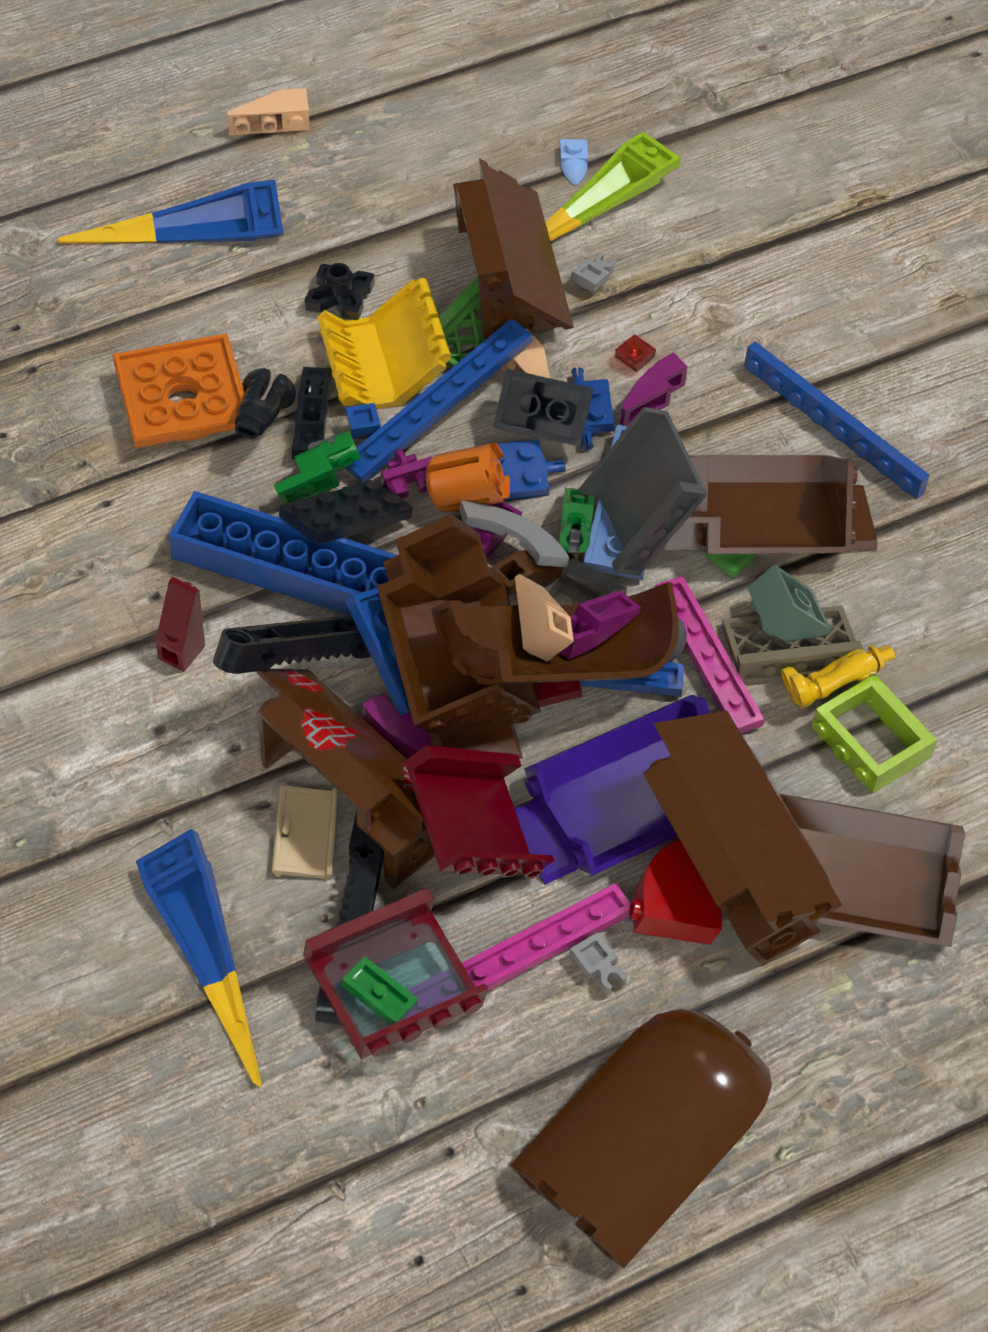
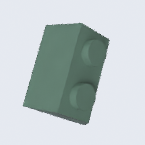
(787, 607)

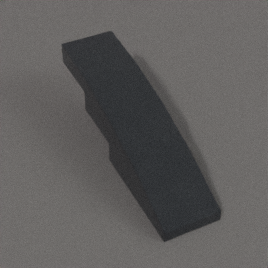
(312, 408)

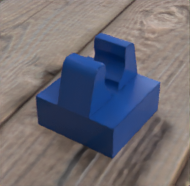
(362, 420)

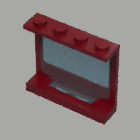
(410, 949)

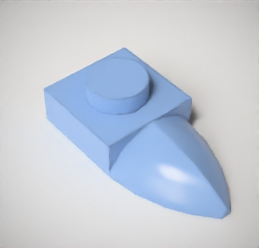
(574, 159)

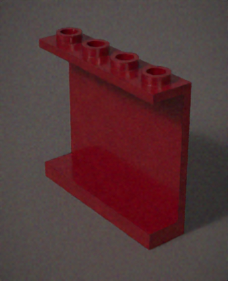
(472, 812)

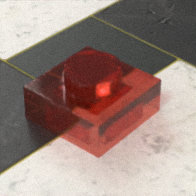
(635, 353)

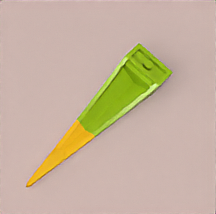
(629, 172)

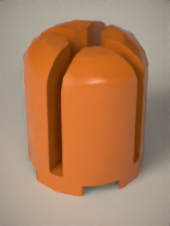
(467, 476)

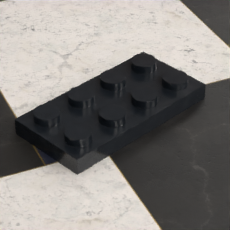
(345, 512)

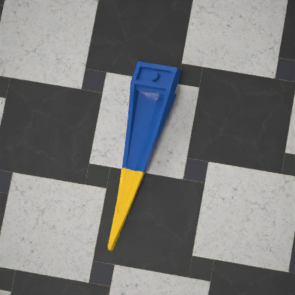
(227, 216)
(187, 898)

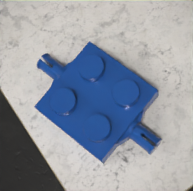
(600, 410)
(527, 469)

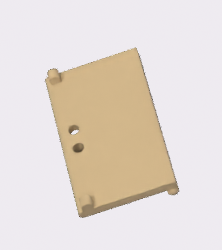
(310, 825)

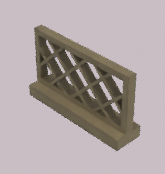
(767, 664)

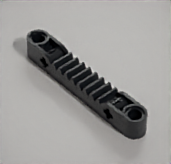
(263, 646)
(359, 895)

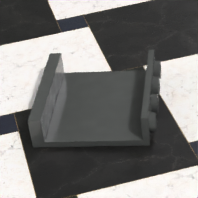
(646, 488)

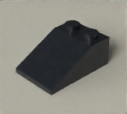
(543, 407)

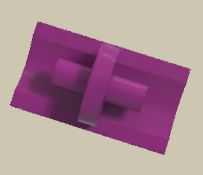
(405, 471)

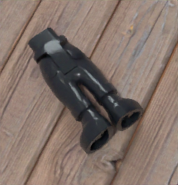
(257, 415)

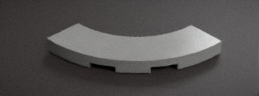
(532, 538)

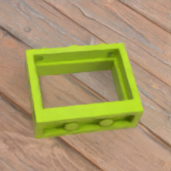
(894, 714)

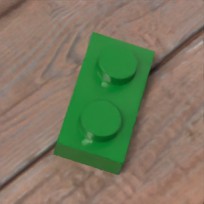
(379, 991)

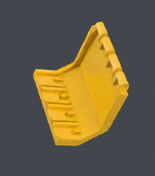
(388, 353)

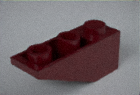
(181, 625)

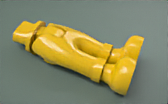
(846, 669)

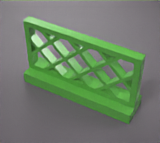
(456, 317)

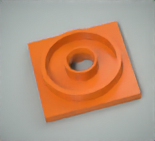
(194, 366)

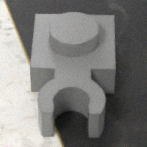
(592, 275)
(597, 959)

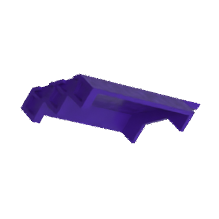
(594, 800)

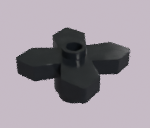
(341, 289)

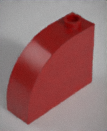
(674, 900)

